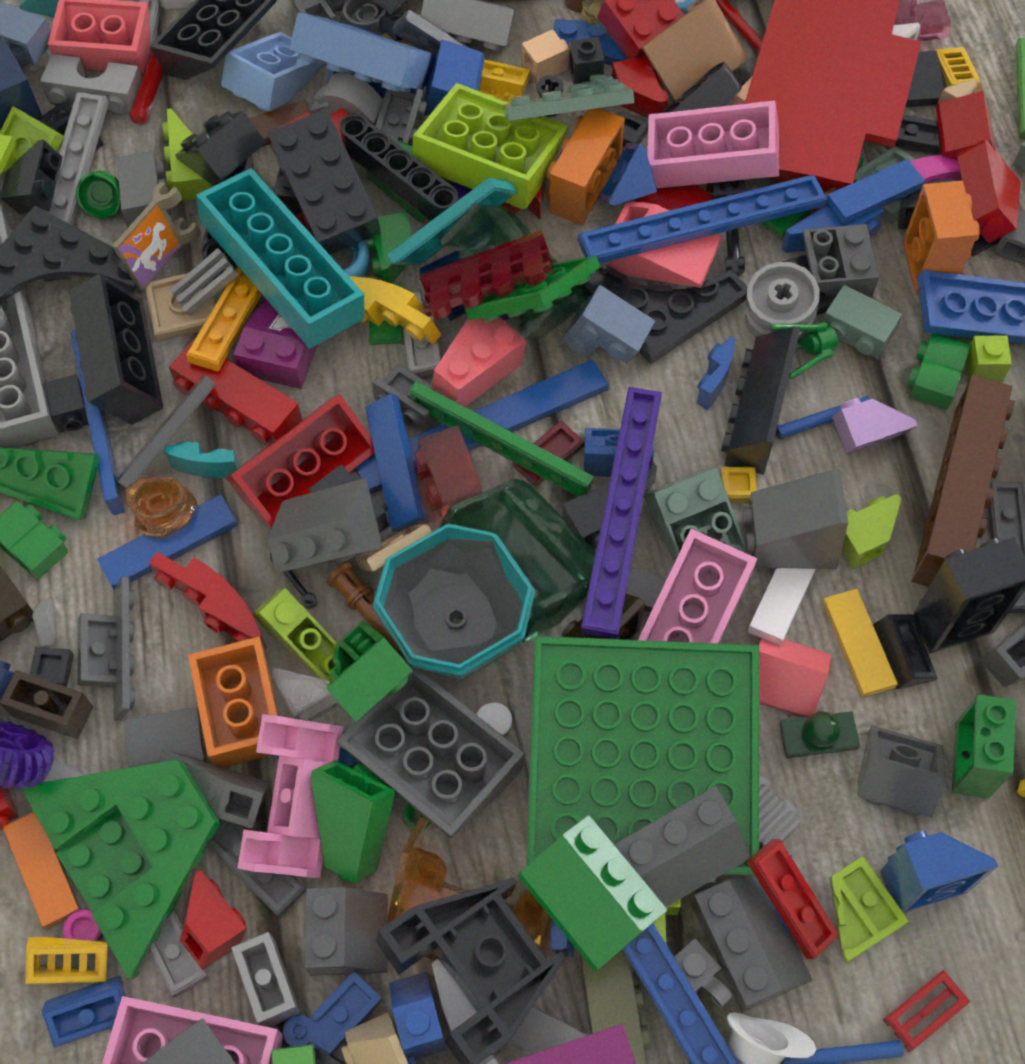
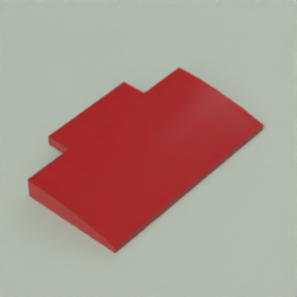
(833, 83)

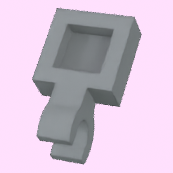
(701, 971)

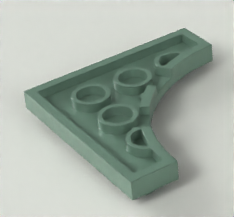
(592, 94)

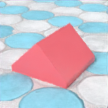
(791, 676)

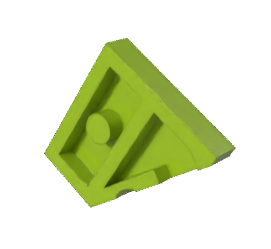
(863, 909)

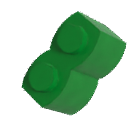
(939, 370)
(29, 540)

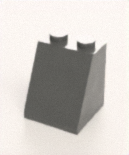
(797, 523)

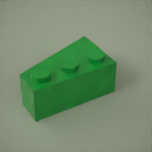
(365, 670)

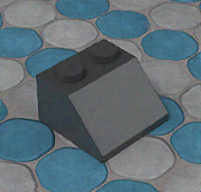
(901, 772)
(344, 931)

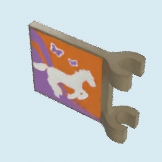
(154, 237)

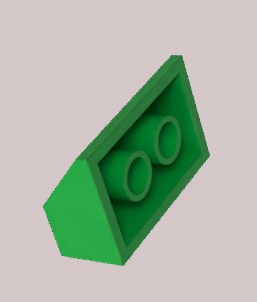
(592, 893)

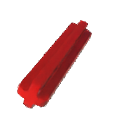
(146, 91)

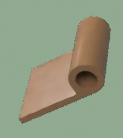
(693, 47)

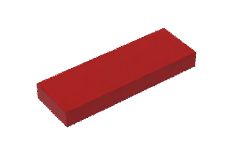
(793, 898)

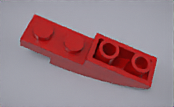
(216, 598)

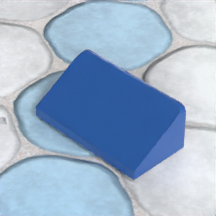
(83, 1011)

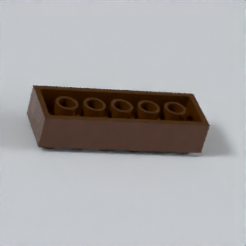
(965, 475)

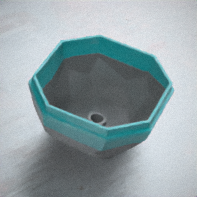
(450, 576)

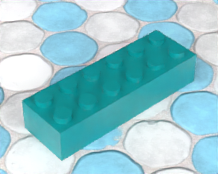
(281, 257)

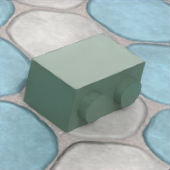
(862, 321)

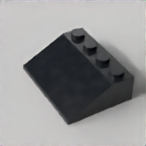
(205, 34)

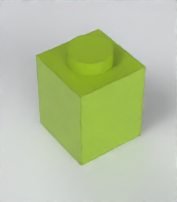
(989, 358)

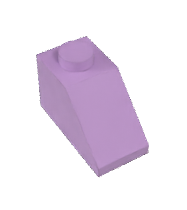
(869, 423)

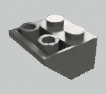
(841, 258)

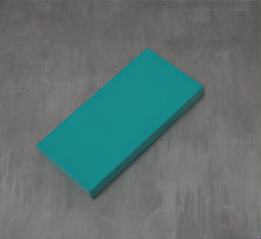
(427, 240)

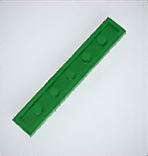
(502, 441)

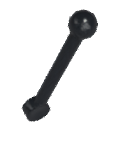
(309, 599)

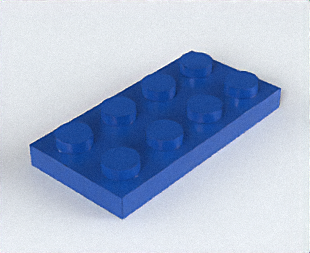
(972, 306)

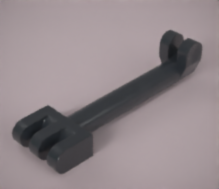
(734, 260)

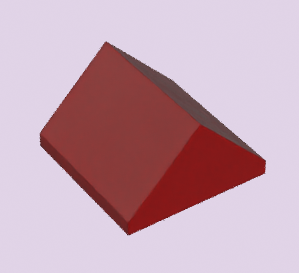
(964, 123)

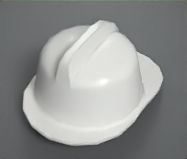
(766, 1040)

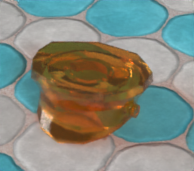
(160, 505)

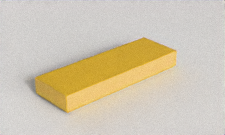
(859, 643)

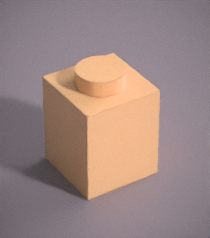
(545, 55)

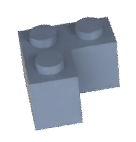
(24, 33)
(610, 324)

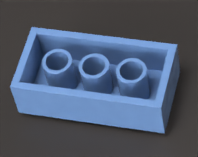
(359, 53)

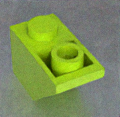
(870, 530)

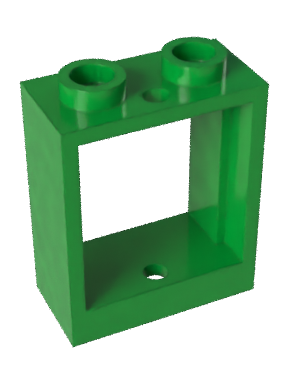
(988, 737)

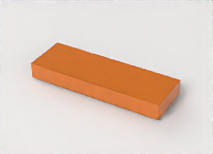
(41, 870)

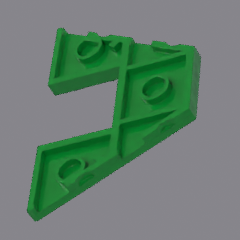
(166, 819)

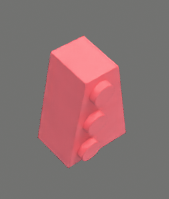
(478, 360)

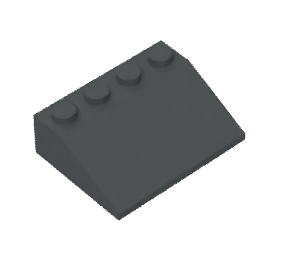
(434, 752)

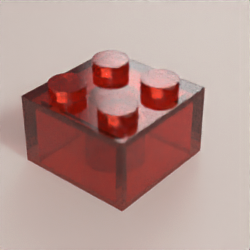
(447, 469)

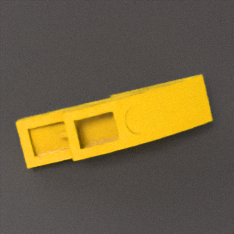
(396, 307)

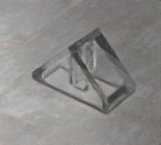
(303, 695)

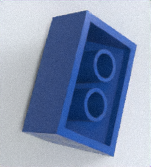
(933, 870)

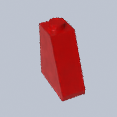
(992, 190)

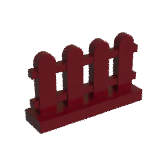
(486, 273)

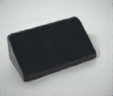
(905, 650)

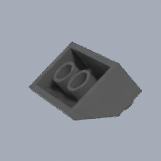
(324, 527)
(686, 847)
(749, 941)

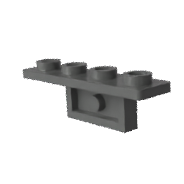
(105, 649)

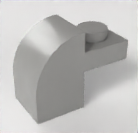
(348, 93)

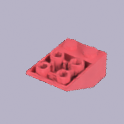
(677, 264)

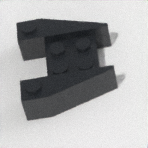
(486, 956)

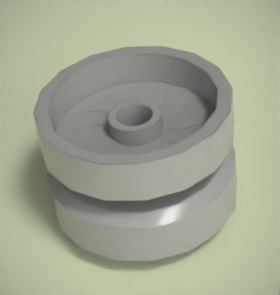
(781, 295)

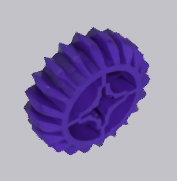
(23, 756)

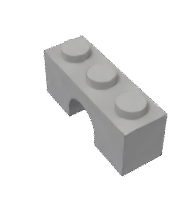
(66, 77)

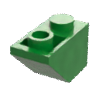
(394, 231)

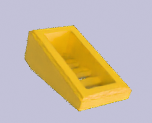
(947, 57)
(50, 974)

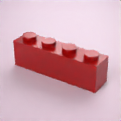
(240, 398)

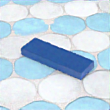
(875, 191)

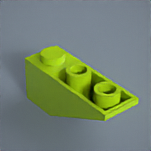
(180, 176)
(298, 632)

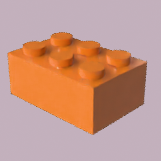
(584, 164)
(940, 230)
(232, 694)

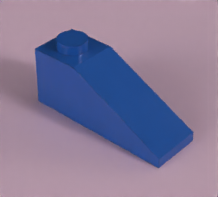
(824, 218)

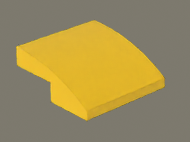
(503, 80)

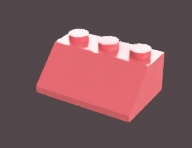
(102, 32)

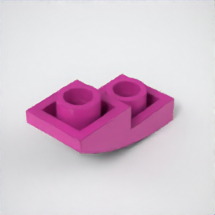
(937, 168)

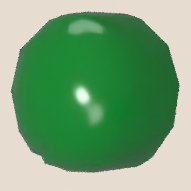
(99, 194)

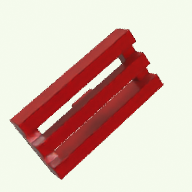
(901, 1031)

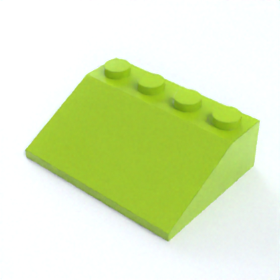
(473, 141)

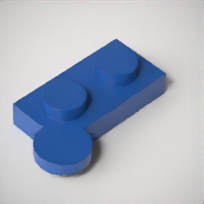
(340, 1012)

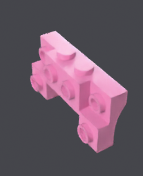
(292, 834)

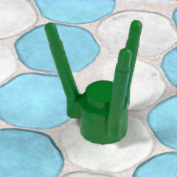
(819, 341)

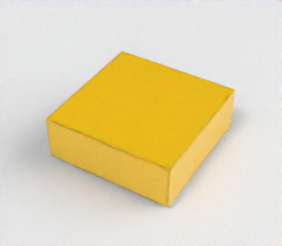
(739, 483)

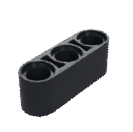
(710, 91)

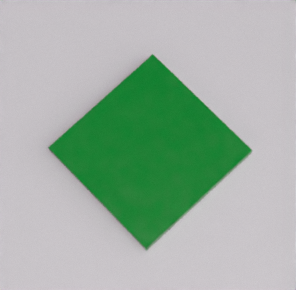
(639, 733)

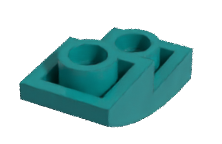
(191, 460)

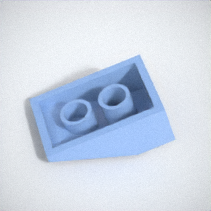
(266, 72)

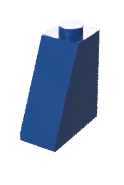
(417, 1016)

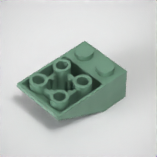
(695, 504)

